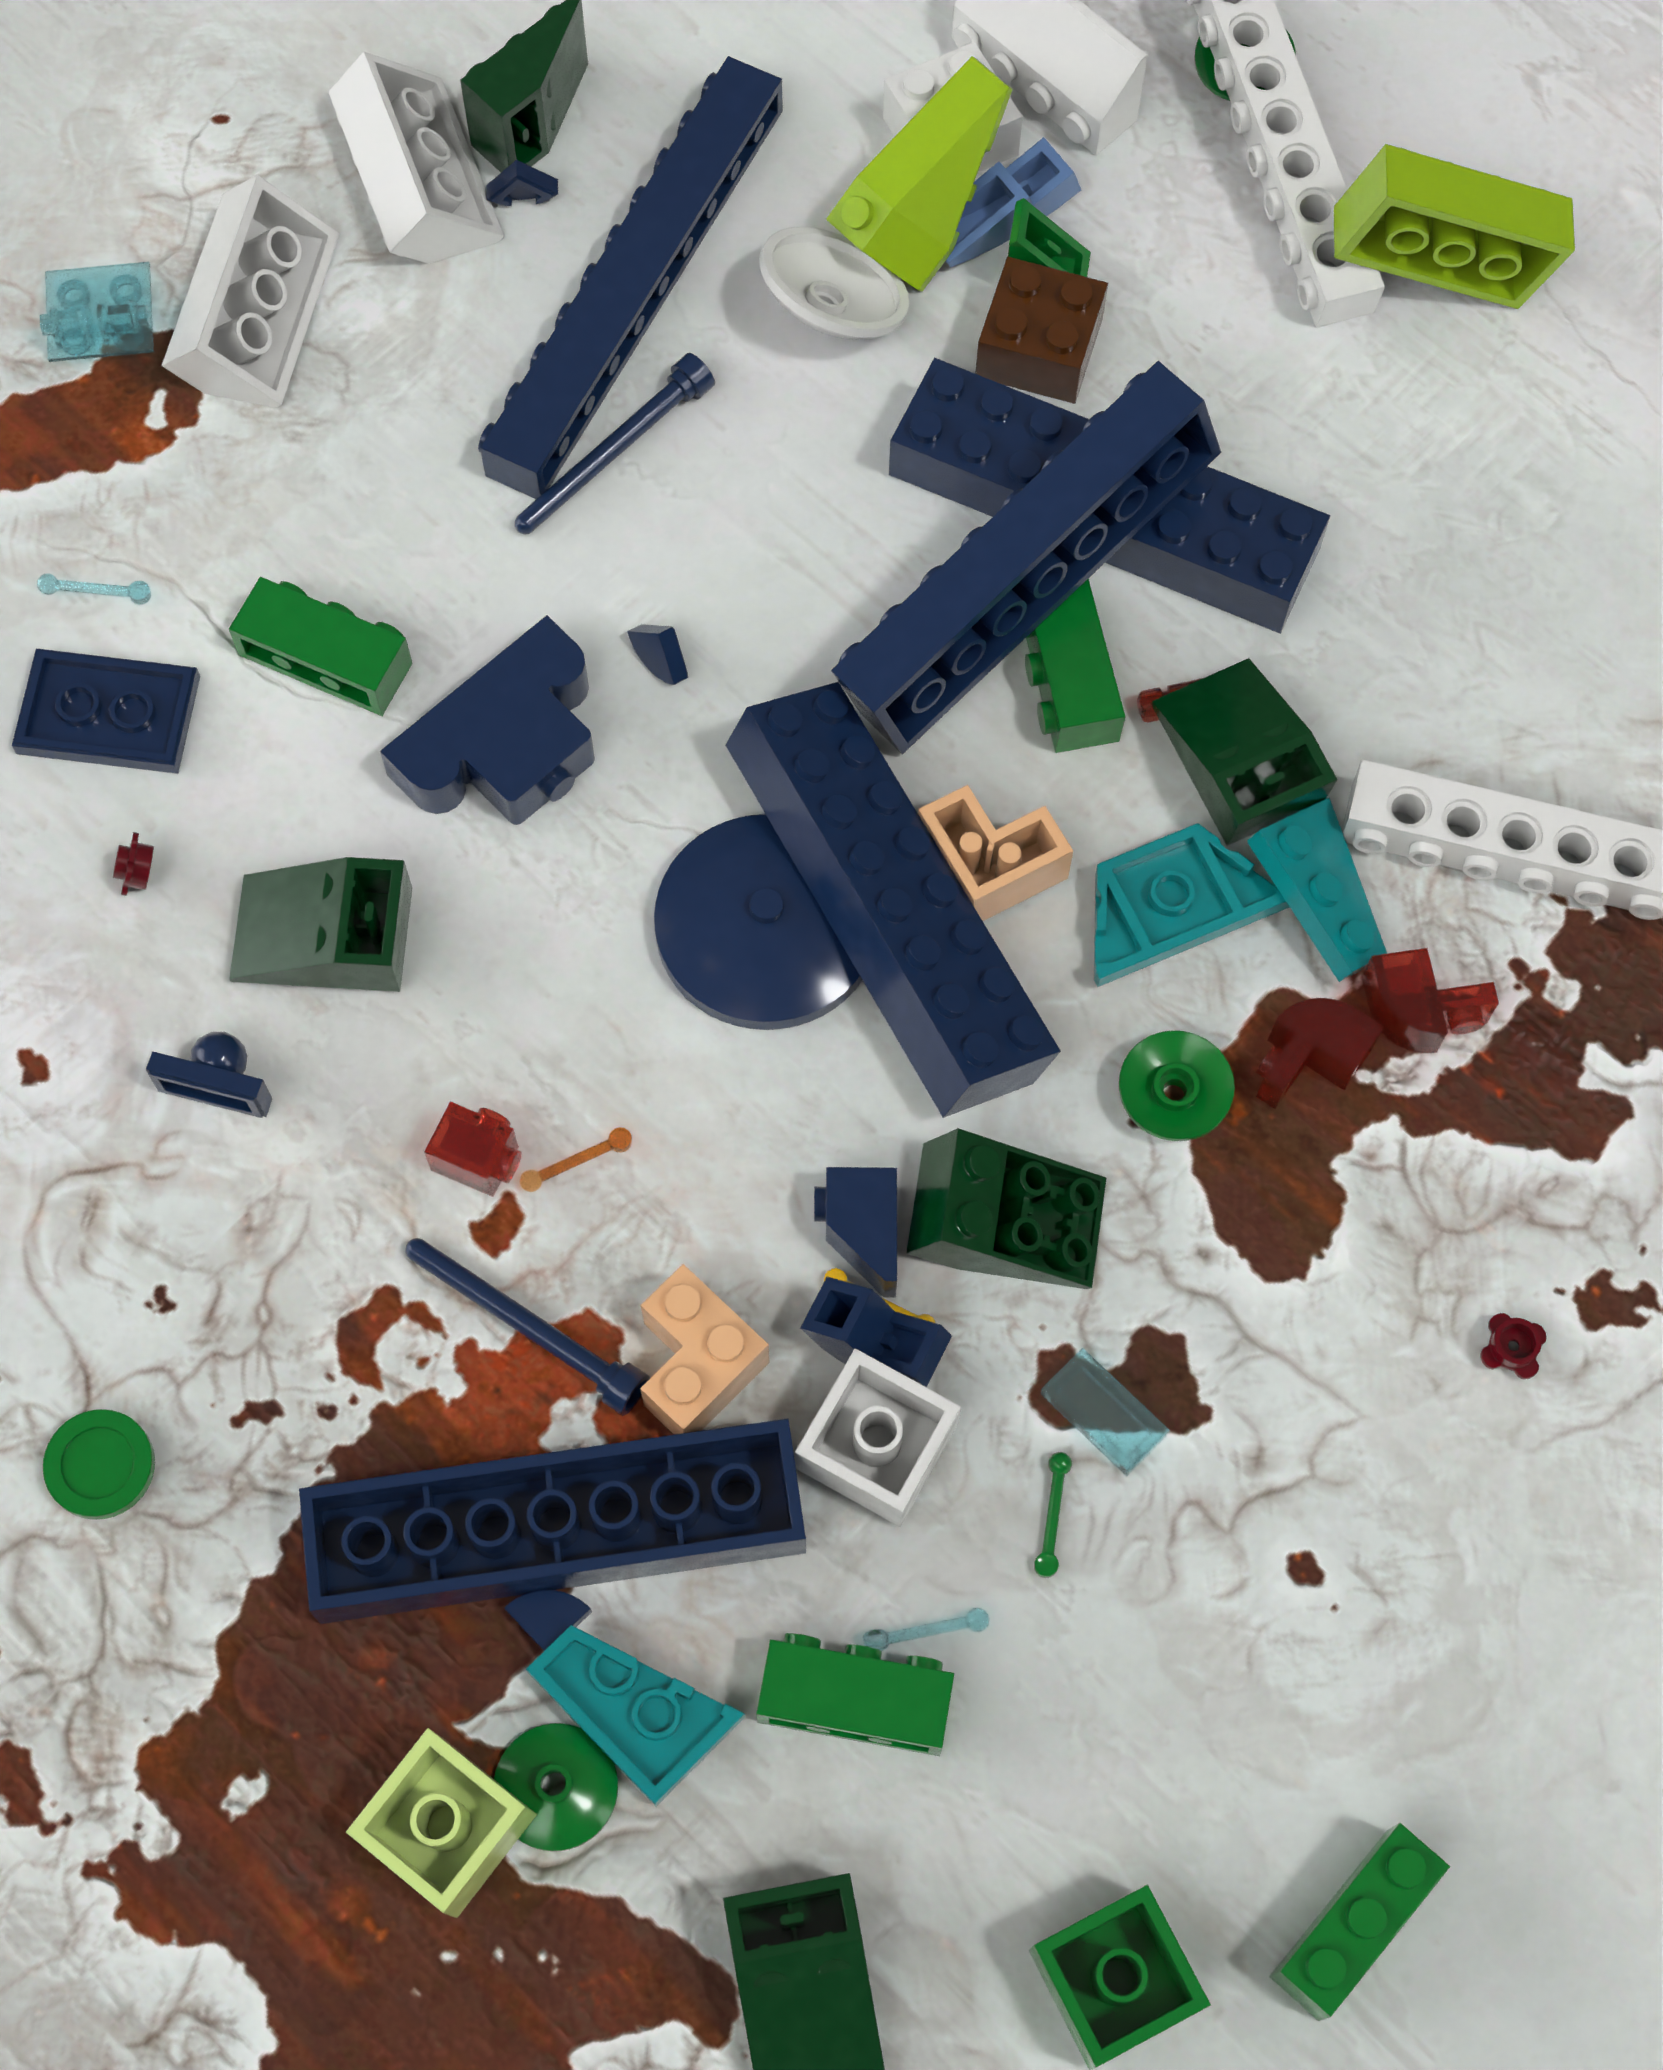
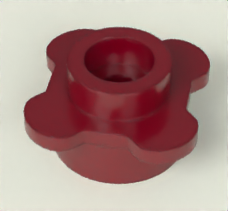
(133, 864)
(1528, 1337)

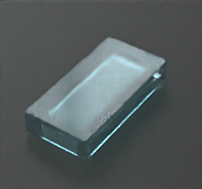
(1104, 1412)

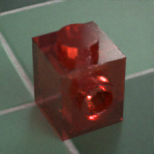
(474, 1148)

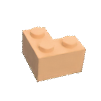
(999, 864)
(712, 1355)

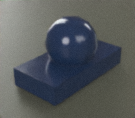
(212, 1076)

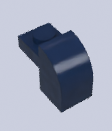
(859, 1319)

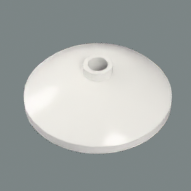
(832, 284)

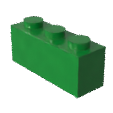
(321, 645)
(1074, 676)
(855, 1694)
(1359, 1922)

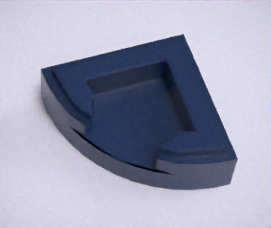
(521, 183)
(659, 651)
(547, 1614)

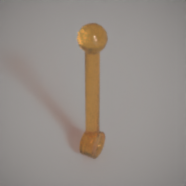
(619, 1141)

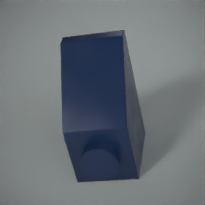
(862, 1221)

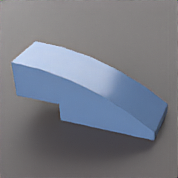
(987, 220)

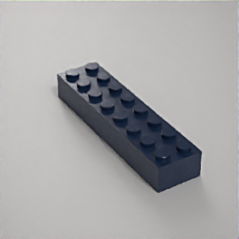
(1210, 542)
(1029, 556)
(891, 898)
(551, 1521)

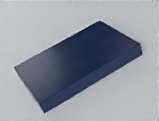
(106, 711)

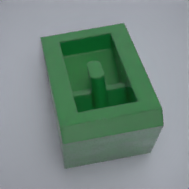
(1043, 242)

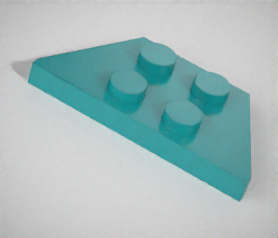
(1172, 900)

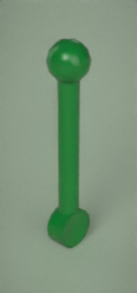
(1046, 1562)

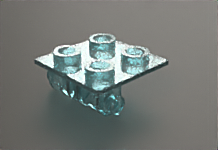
(98, 312)

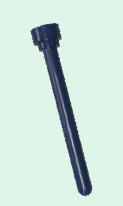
(688, 380)
(614, 1381)

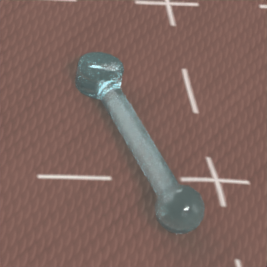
(137, 591)
(976, 1620)

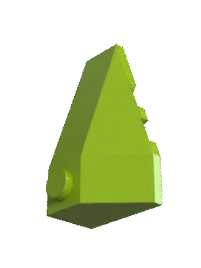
(915, 190)

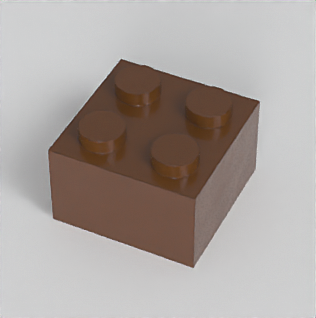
(1041, 329)

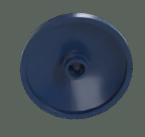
(748, 932)

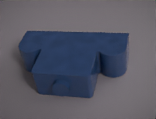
(502, 731)

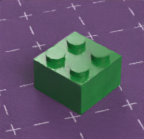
(1119, 1977)

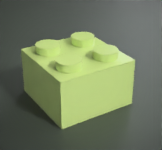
(441, 1823)

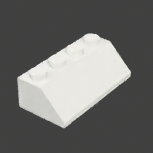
(1060, 61)
(413, 160)
(251, 296)

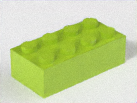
(1453, 227)

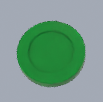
(98, 1464)

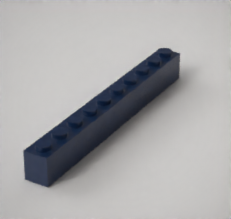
(631, 279)

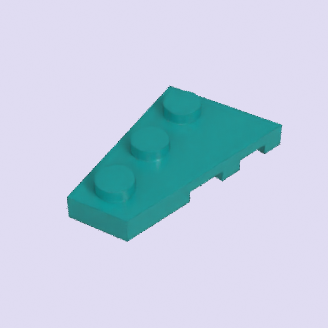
(1321, 886)
(634, 1714)

